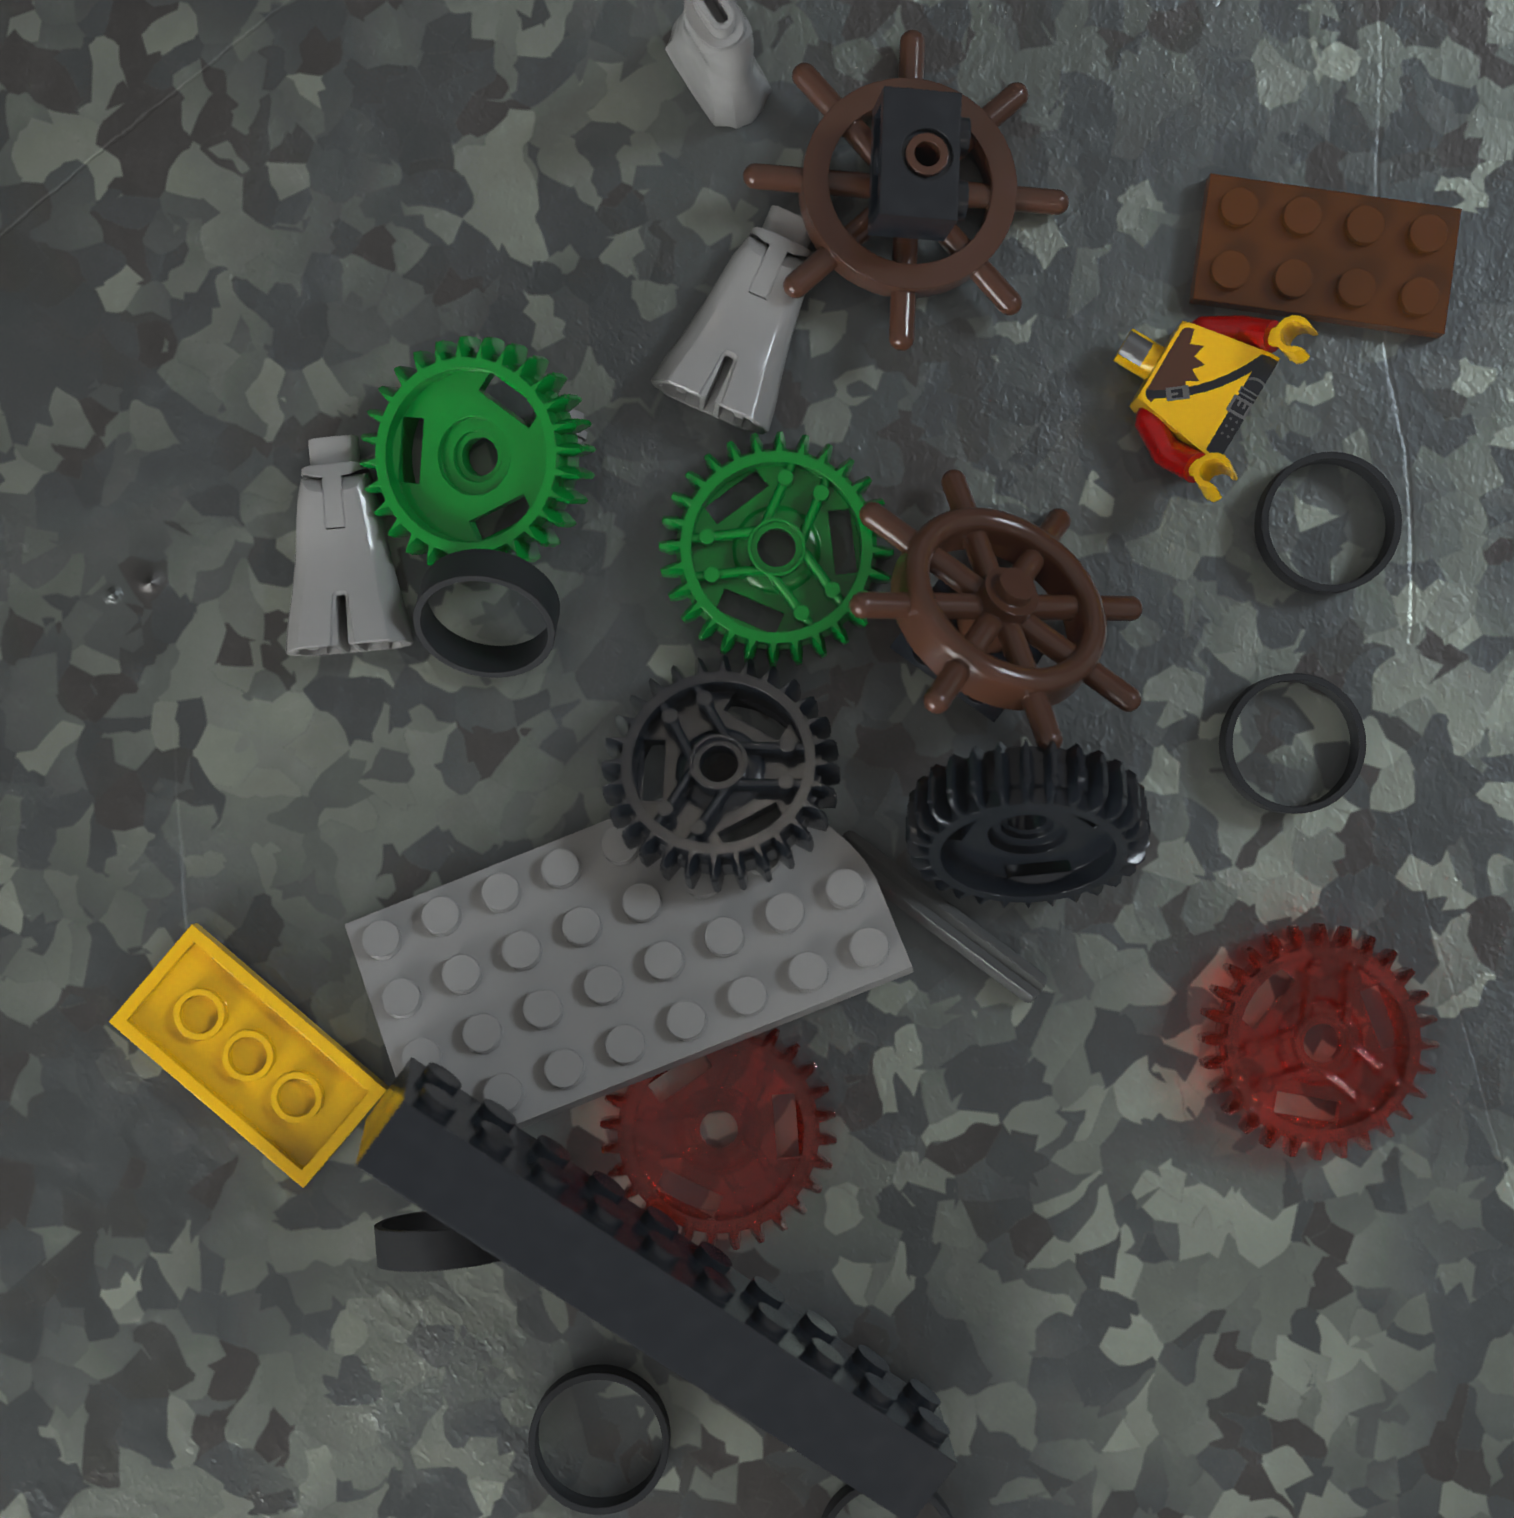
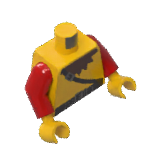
(1204, 388)

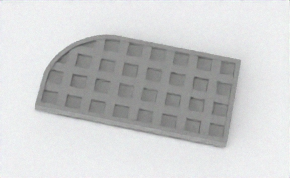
(600, 972)

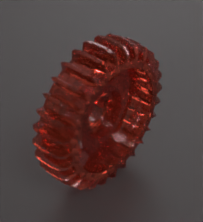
(1272, 1054)
(745, 1171)

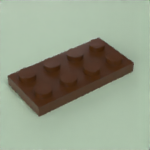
(1325, 255)

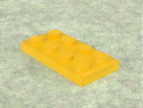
(249, 1054)

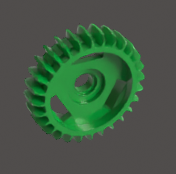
(532, 461)
(727, 558)

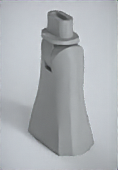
(715, 58)
(741, 335)
(343, 567)

